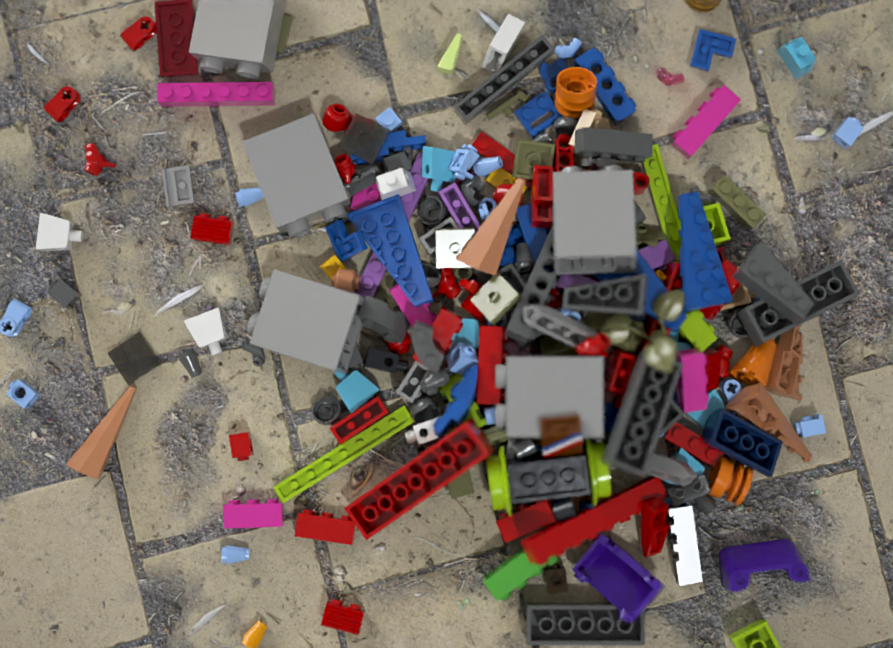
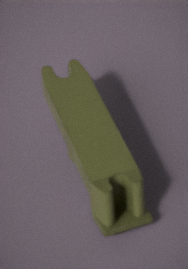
(505, 108)

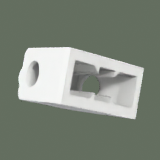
(394, 183)
(56, 234)
(208, 330)
(419, 435)

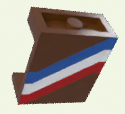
(561, 436)

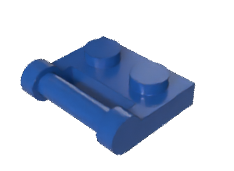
(534, 110)

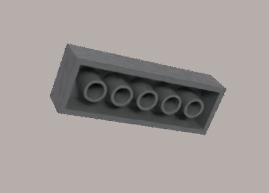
(824, 288)
(640, 417)
(581, 625)

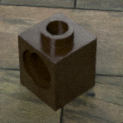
(558, 587)

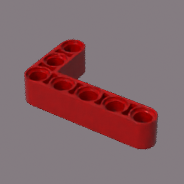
(567, 156)

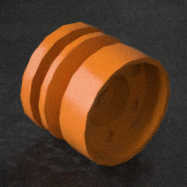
(575, 91)
(733, 482)

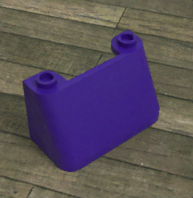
(740, 560)
(618, 577)

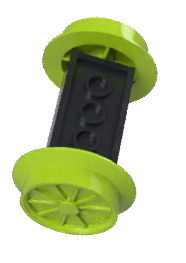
(548, 478)

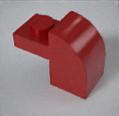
(472, 288)

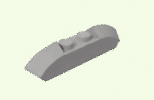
(557, 325)
(670, 469)

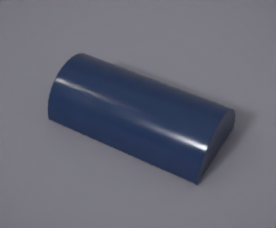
(742, 441)

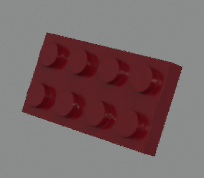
(174, 34)

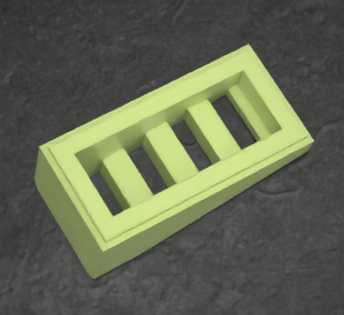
(449, 59)

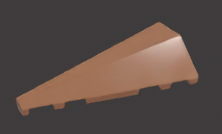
(488, 244)
(785, 368)
(759, 409)
(95, 451)

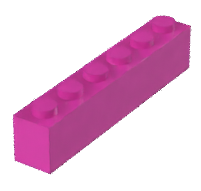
(216, 94)

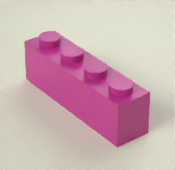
(706, 121)

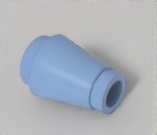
(487, 165)
(248, 196)
(234, 554)

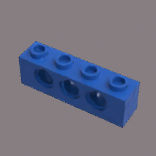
(616, 113)

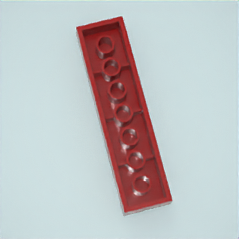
(419, 479)

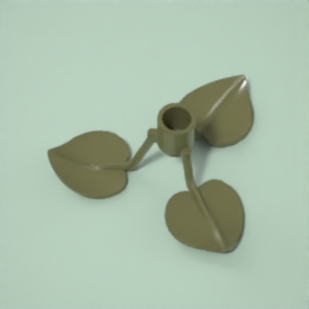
(663, 349)

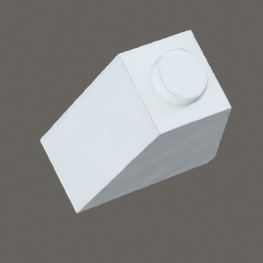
(502, 43)

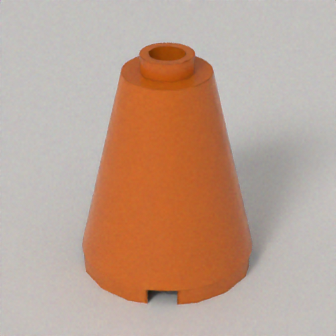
(755, 364)

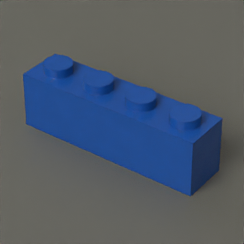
(532, 236)

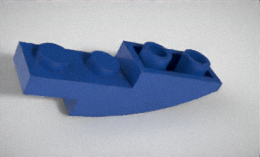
(397, 143)
(463, 397)

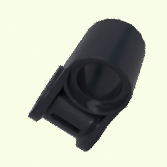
(564, 508)

